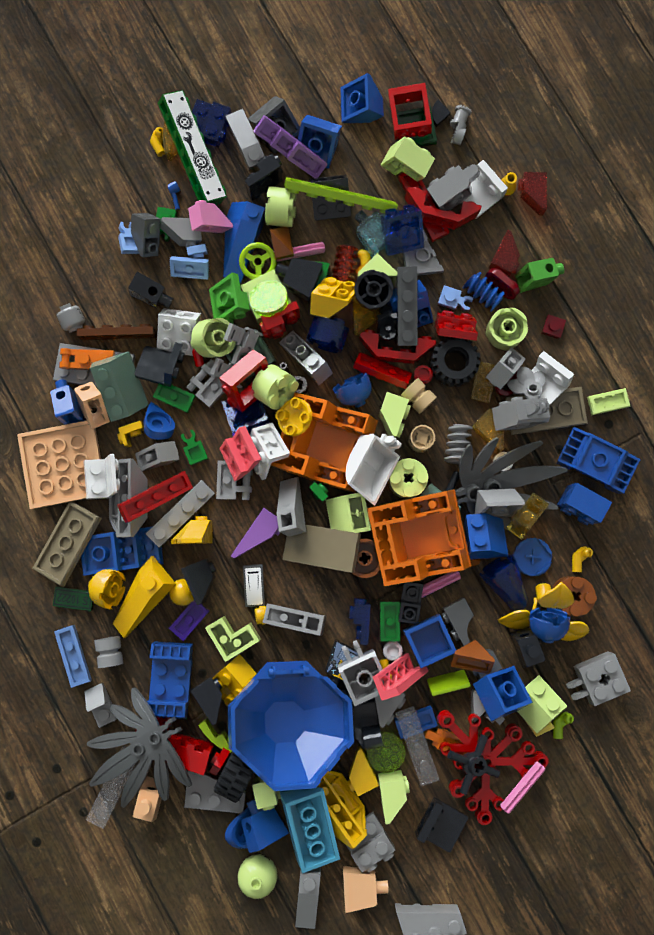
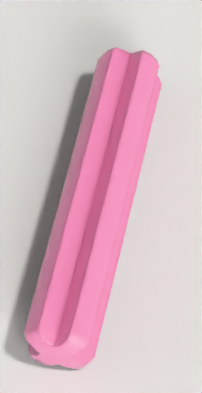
(307, 250)
(440, 582)
(522, 787)

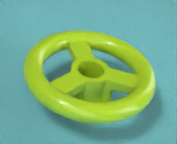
(244, 254)

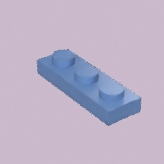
(72, 656)

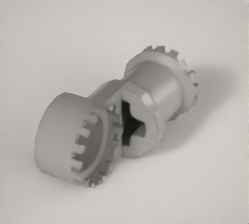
(459, 123)

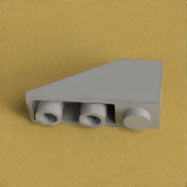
(306, 358)
(290, 508)

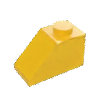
(361, 774)

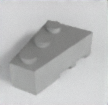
(430, 919)

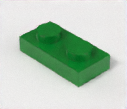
(175, 397)
(389, 621)

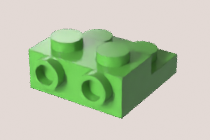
(228, 299)

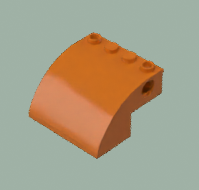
(326, 445)
(419, 537)

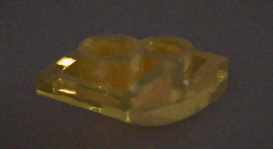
(168, 144)
(482, 387)

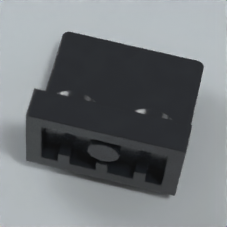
(328, 210)
(441, 825)

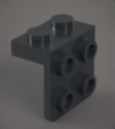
(160, 365)

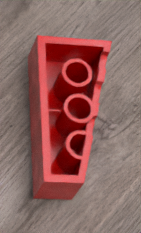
(193, 752)

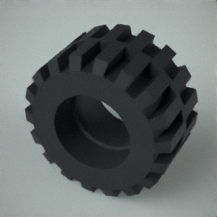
(461, 347)
(233, 779)

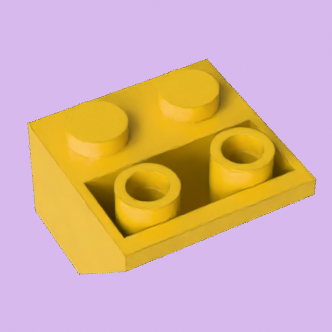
(331, 297)
(234, 678)

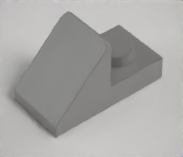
(99, 703)
(478, 708)

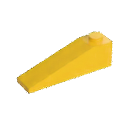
(195, 532)
(145, 593)

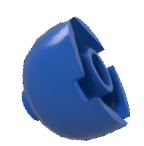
(354, 390)
(549, 624)

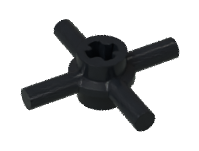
(473, 764)

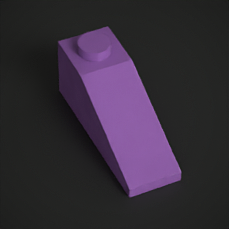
(260, 531)

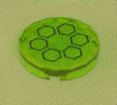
(269, 298)
(389, 756)

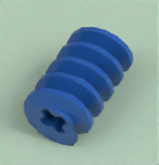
(484, 290)

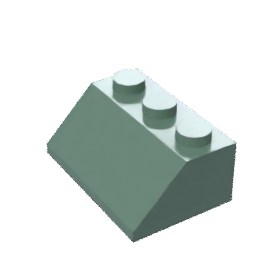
(119, 386)

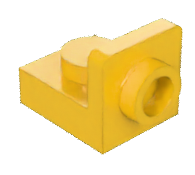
(133, 430)

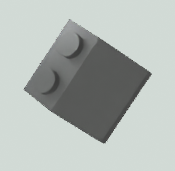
(278, 112)

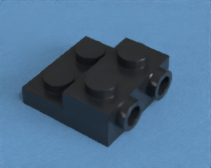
(268, 175)

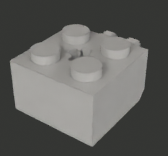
(453, 186)
(521, 413)
(353, 668)
(590, 673)

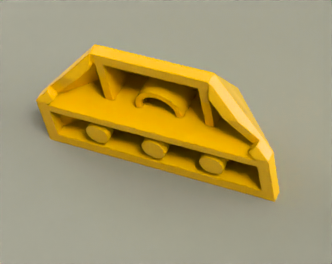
(345, 809)

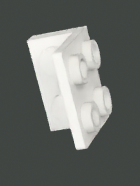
(486, 188)
(176, 327)
(556, 377)
(269, 446)
(101, 477)

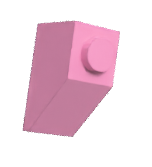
(208, 218)

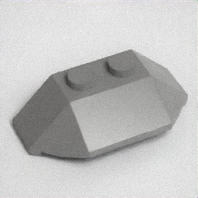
(131, 483)

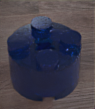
(328, 334)

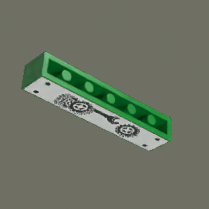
(191, 147)

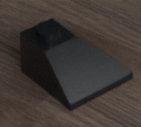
(200, 579)
(208, 697)

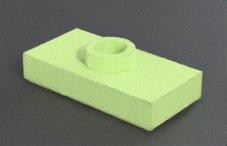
(608, 401)

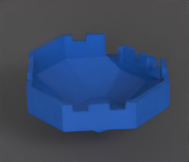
(290, 725)

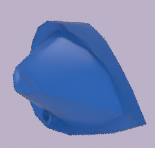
(158, 423)
(234, 833)

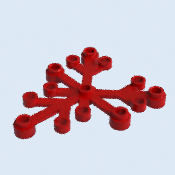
(469, 744)

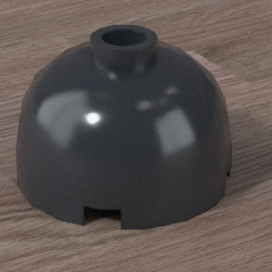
(373, 289)

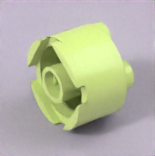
(280, 207)
(505, 318)
(208, 338)
(274, 386)
(418, 474)

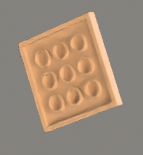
(55, 462)

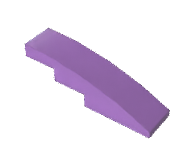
(290, 147)

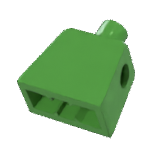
(538, 274)

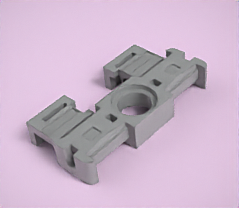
(239, 335)

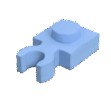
(126, 240)
(451, 299)

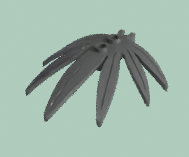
(476, 480)
(146, 744)

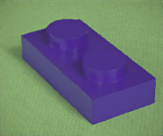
(189, 620)

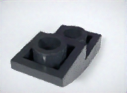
(410, 602)

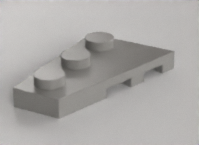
(424, 259)
(202, 795)

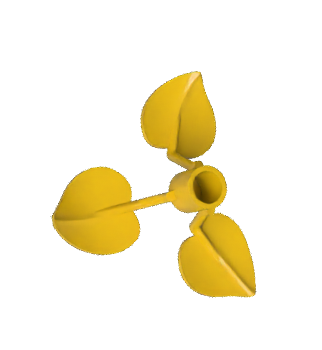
(558, 597)

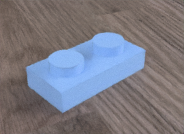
(189, 267)

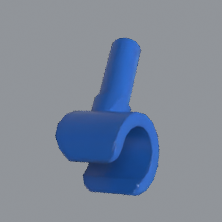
(174, 188)

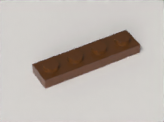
(109, 332)

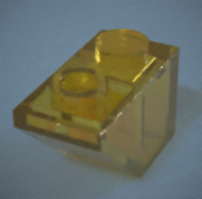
(527, 515)

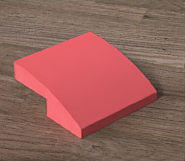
(240, 453)

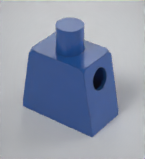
(66, 403)
(262, 827)

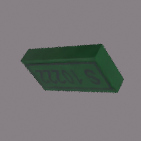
(72, 599)

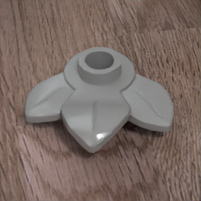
(527, 380)

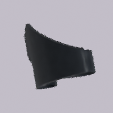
(366, 723)

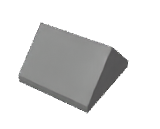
(498, 502)

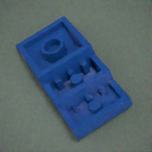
(119, 553)

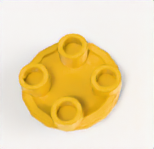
(294, 416)

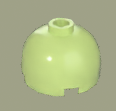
(257, 876)

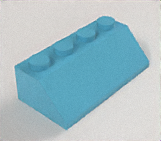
(310, 827)

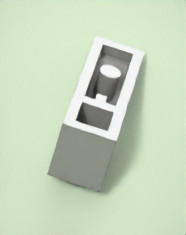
(245, 138)
(294, 619)
(308, 899)

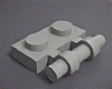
(211, 390)
(227, 487)

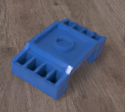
(598, 460)
(170, 679)

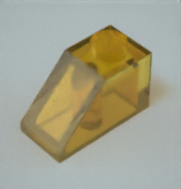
(362, 317)
(486, 430)

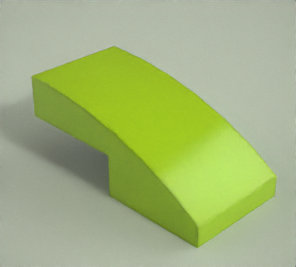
(219, 740)

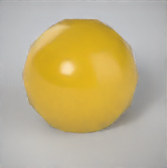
(180, 593)

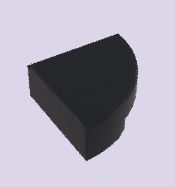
(439, 113)

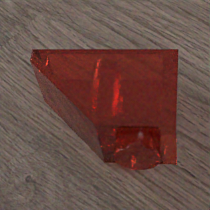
(534, 190)
(506, 256)

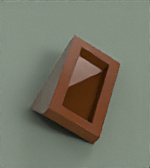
(281, 242)
(473, 658)

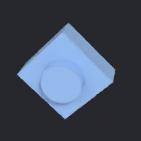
(197, 251)

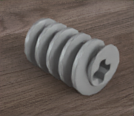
(457, 442)

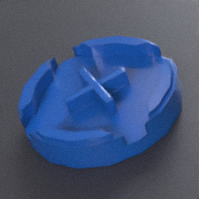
(533, 556)

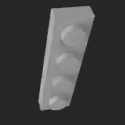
(180, 513)

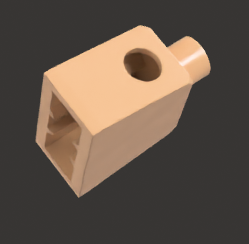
(90, 397)
(147, 801)
(361, 889)

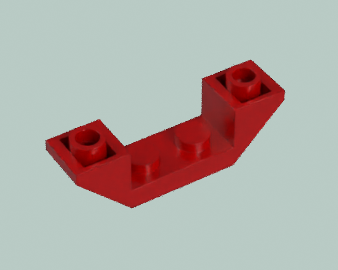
(448, 218)
(370, 341)

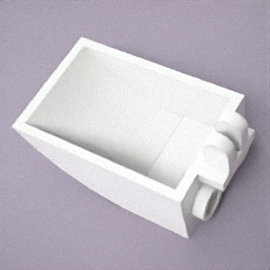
(372, 465)

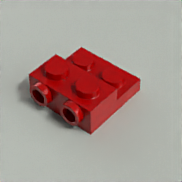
(456, 325)
(274, 326)

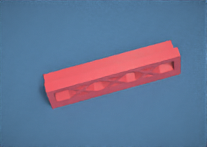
(400, 681)

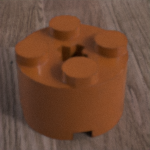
(372, 566)
(584, 595)

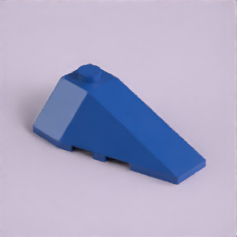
(247, 226)

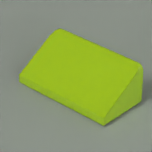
(448, 682)

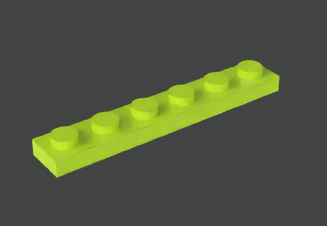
(332, 194)

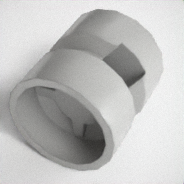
(108, 651)

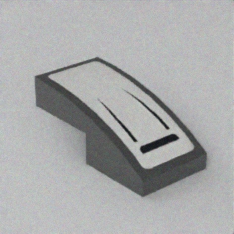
(254, 585)

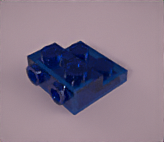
(211, 121)
(402, 229)
(251, 417)
(361, 615)

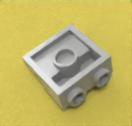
(373, 847)

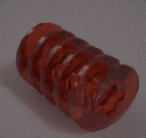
(343, 262)

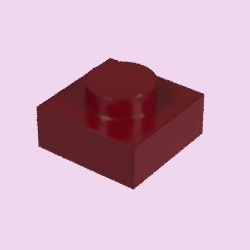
(553, 326)

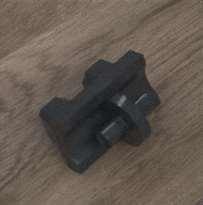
(387, 323)

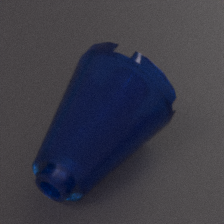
(506, 582)

